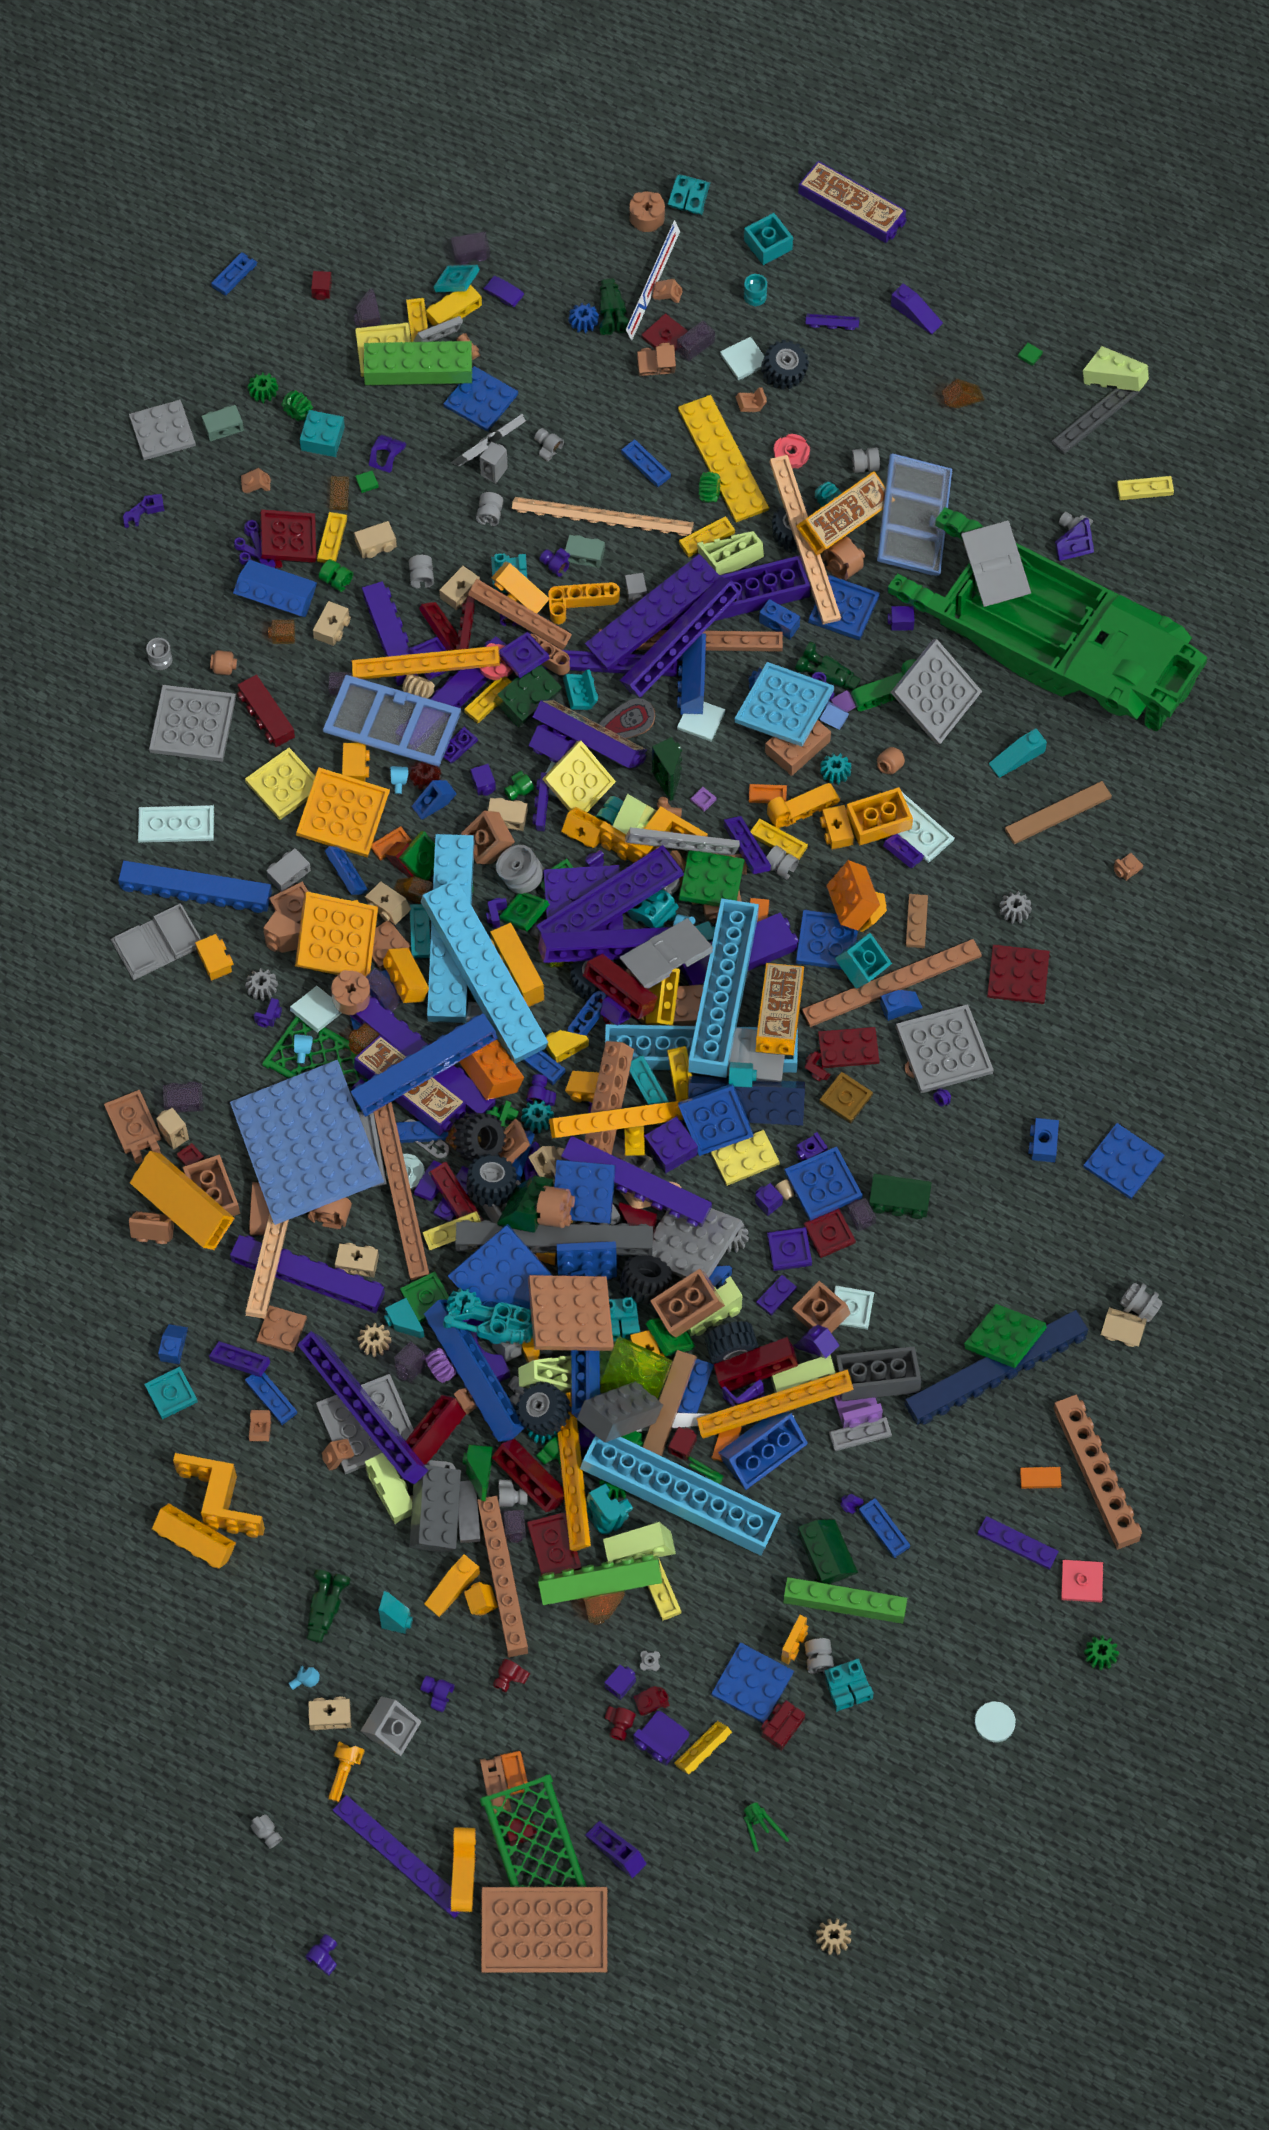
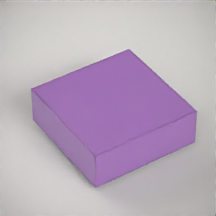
(844, 701)
(703, 799)

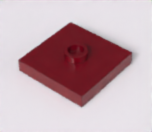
(664, 331)
(829, 1233)

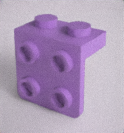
(858, 1411)

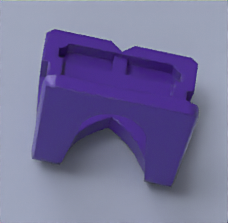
(392, 446)
(750, 1394)

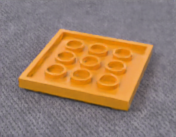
(342, 812)
(336, 935)

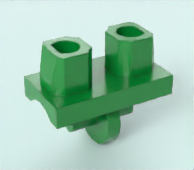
(504, 1113)

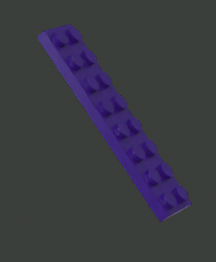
(652, 612)
(616, 894)

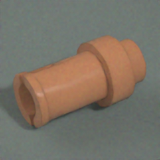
(475, 350)

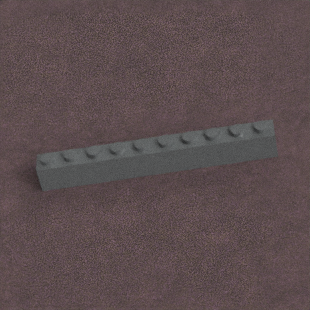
(629, 1239)

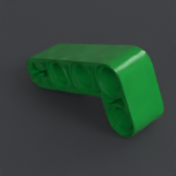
(878, 691)

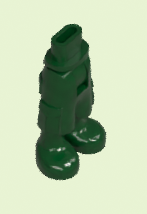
(612, 304)
(834, 671)
(325, 1607)

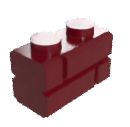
(782, 1725)

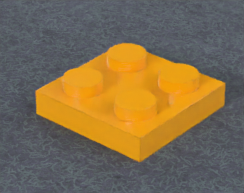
(796, 1636)

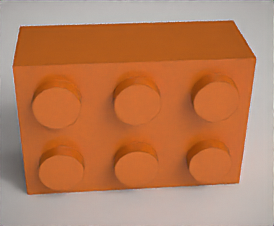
(853, 895)
(493, 1071)

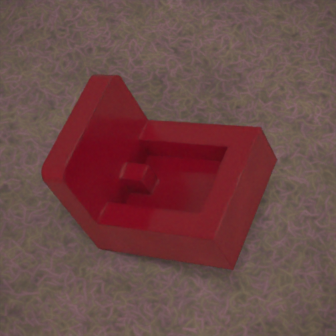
(817, 1072)
(651, 1700)

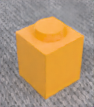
(480, 1599)

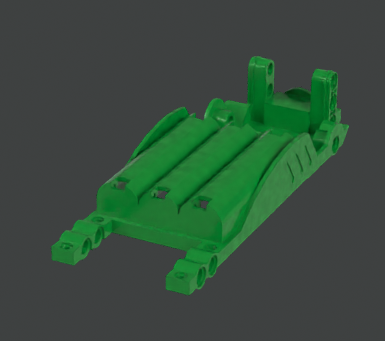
(1054, 632)

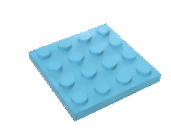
(784, 704)

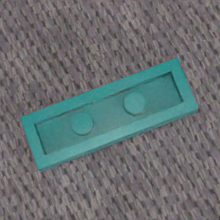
(419, 932)
(647, 1081)

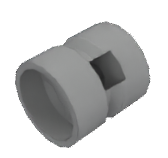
(865, 460)
(490, 508)
(421, 570)
(159, 653)
(782, 862)
(818, 1653)

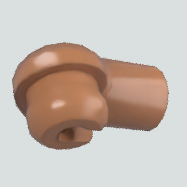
(663, 802)

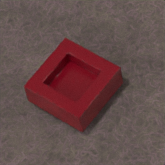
(190, 1155)

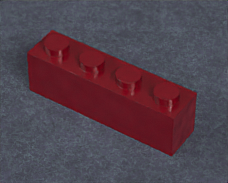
(265, 710)
(620, 986)
(756, 1364)
(435, 1428)
(529, 1475)

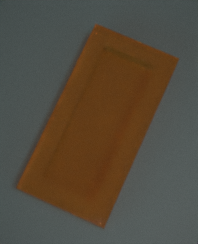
(339, 493)

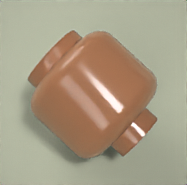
(223, 662)
(890, 760)

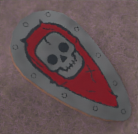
(630, 718)

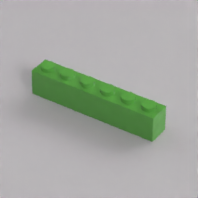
(600, 1580)
(845, 1600)

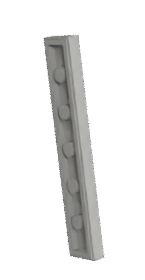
(682, 841)

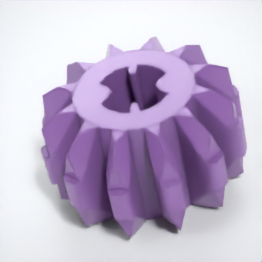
(440, 1365)

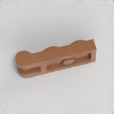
(495, 1781)

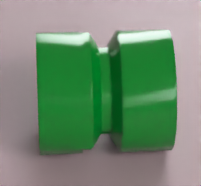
(334, 574)

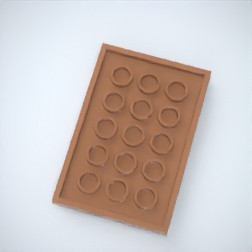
(544, 1929)

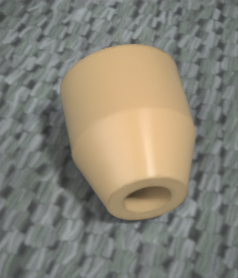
(785, 1189)

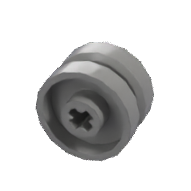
(520, 869)

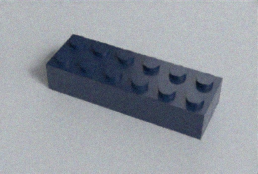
(763, 1102)

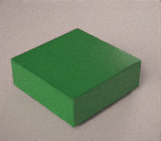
(1030, 354)
(367, 481)

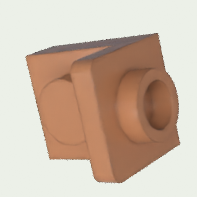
(1127, 866)
(465, 1400)

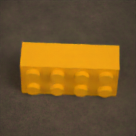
(518, 963)

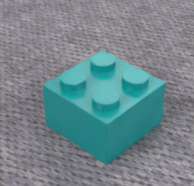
(768, 238)
(322, 433)
(863, 961)

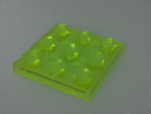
(635, 1363)

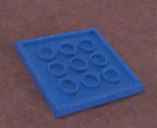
(500, 1270)

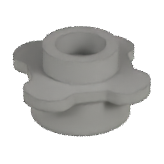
(645, 1665)

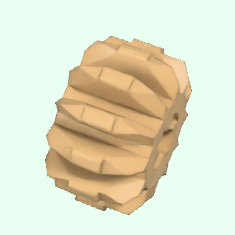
(418, 686)
(375, 1346)
(824, 1936)

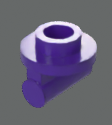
(595, 859)
(850, 1502)

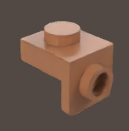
(667, 289)
(751, 401)
(255, 480)
(260, 1425)
(336, 1453)

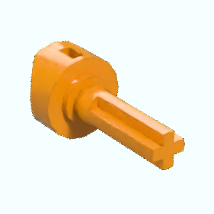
(348, 1757)

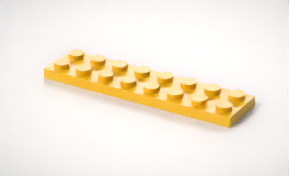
(723, 458)

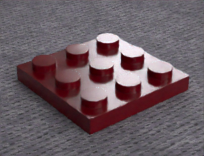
(288, 535)
(1018, 974)

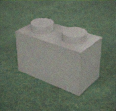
(493, 462)
(288, 870)

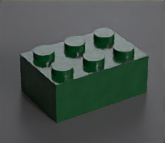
(523, 695)

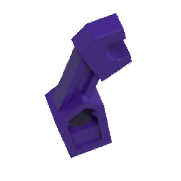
(139, 509)

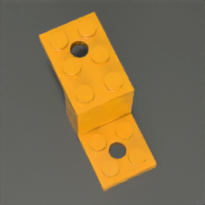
(661, 821)
(218, 1495)

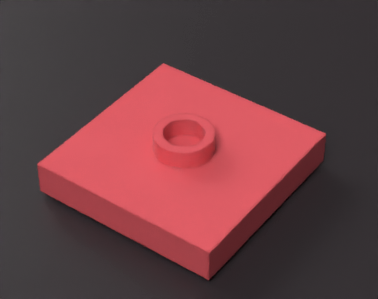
(1082, 1581)

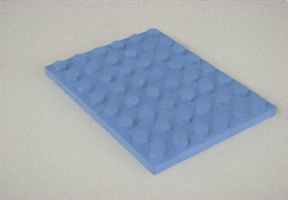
(306, 1142)

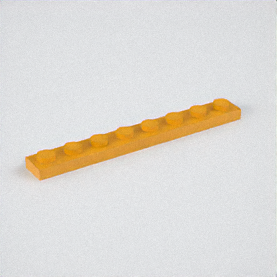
(426, 662)
(614, 1119)
(775, 1404)
(573, 1483)

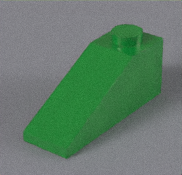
(478, 1468)

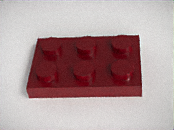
(848, 1047)
(552, 1544)

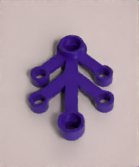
(253, 533)

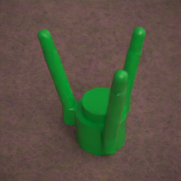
(710, 1474)
(756, 1814)

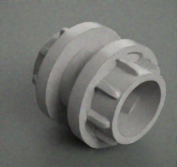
(1141, 1302)

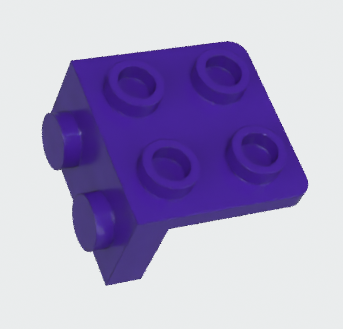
(661, 1738)

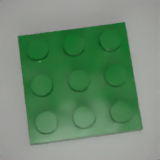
(710, 878)
(1005, 1335)

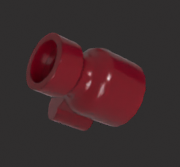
(509, 1672)
(622, 1719)

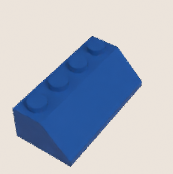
(275, 588)
(693, 677)
(763, 1448)

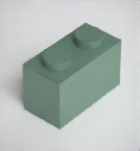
(222, 423)
(585, 551)

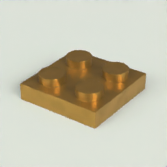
(846, 1097)

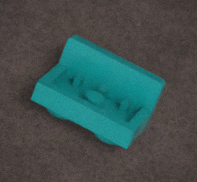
(580, 690)

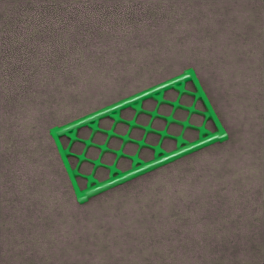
(344, 1043)
(564, 1835)

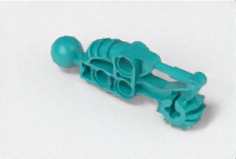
(509, 1326)

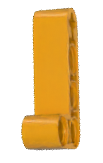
(583, 600)
(802, 806)
(463, 1869)

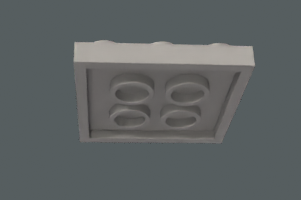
(162, 429)

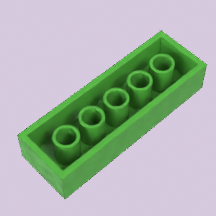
(418, 363)

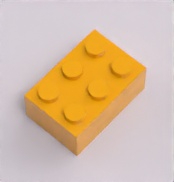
(879, 816)

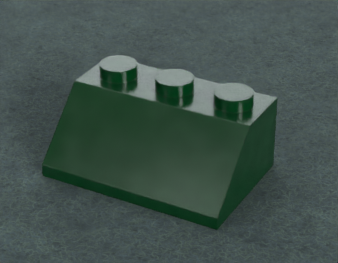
(667, 765)
(900, 1196)
(522, 1206)
(826, 1551)

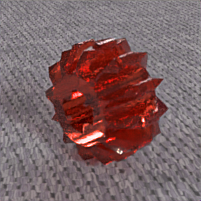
(419, 778)

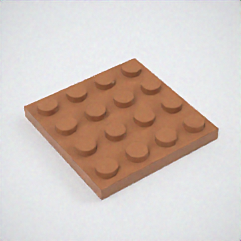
(570, 1313)

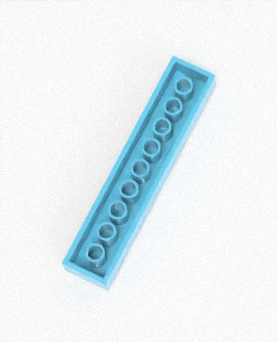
(484, 971)
(446, 985)
(723, 988)
(656, 1039)
(681, 1492)

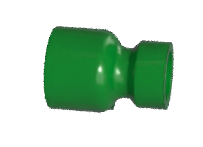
(522, 786)
(550, 1452)

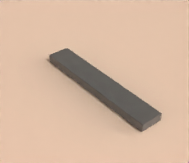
(1092, 419)

